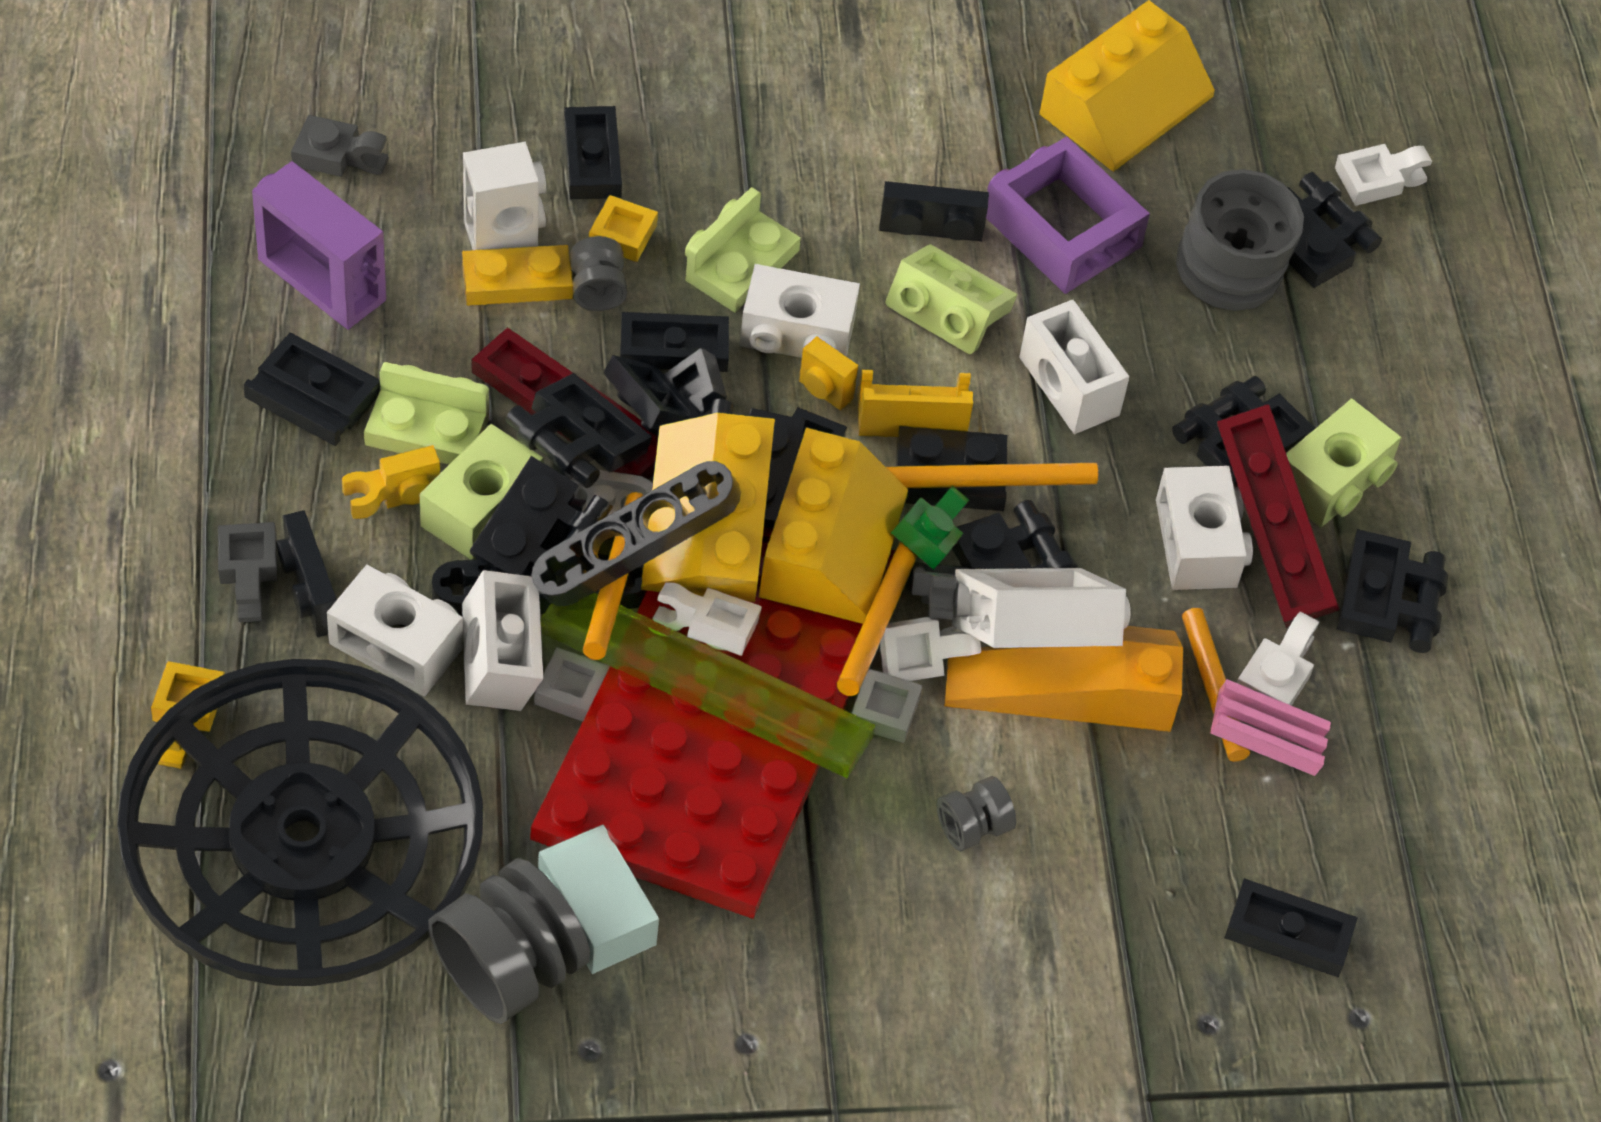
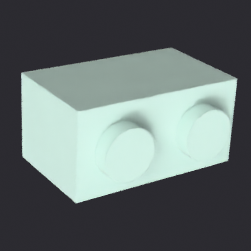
(602, 895)

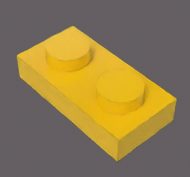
(517, 275)

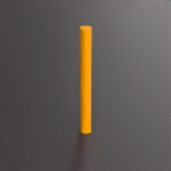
(996, 475)
(607, 604)
(876, 621)

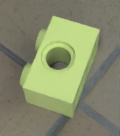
(1342, 461)
(454, 501)

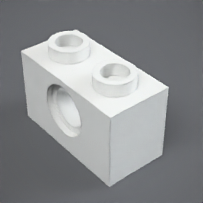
(503, 197)
(794, 307)
(1073, 366)
(1202, 527)
(502, 641)
(410, 655)

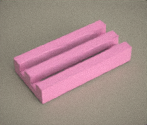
(1272, 720)

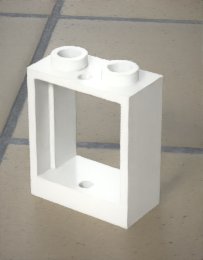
(1040, 607)

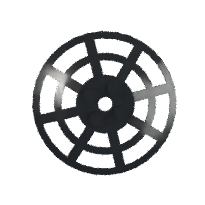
(292, 794)

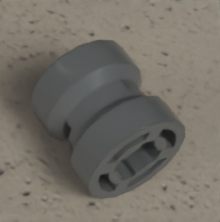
(598, 264)
(976, 813)

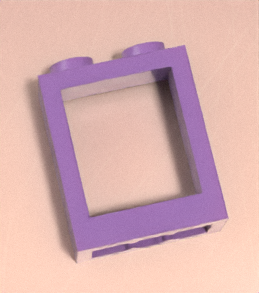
(319, 244)
(1087, 254)

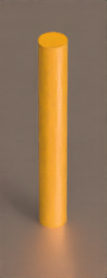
(1209, 669)

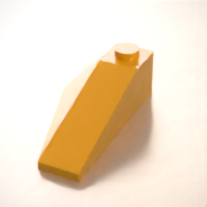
(1090, 684)

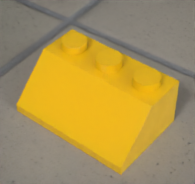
(1127, 86)
(833, 529)
(730, 550)

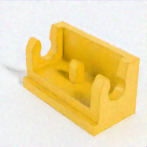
(890, 406)

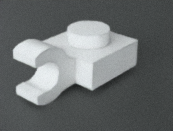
(1377, 174)
(712, 619)
(917, 648)
(1281, 669)

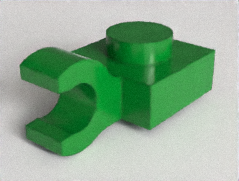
(930, 529)

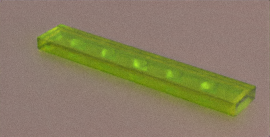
(720, 685)

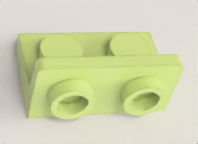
(725, 253)
(948, 297)
(426, 410)

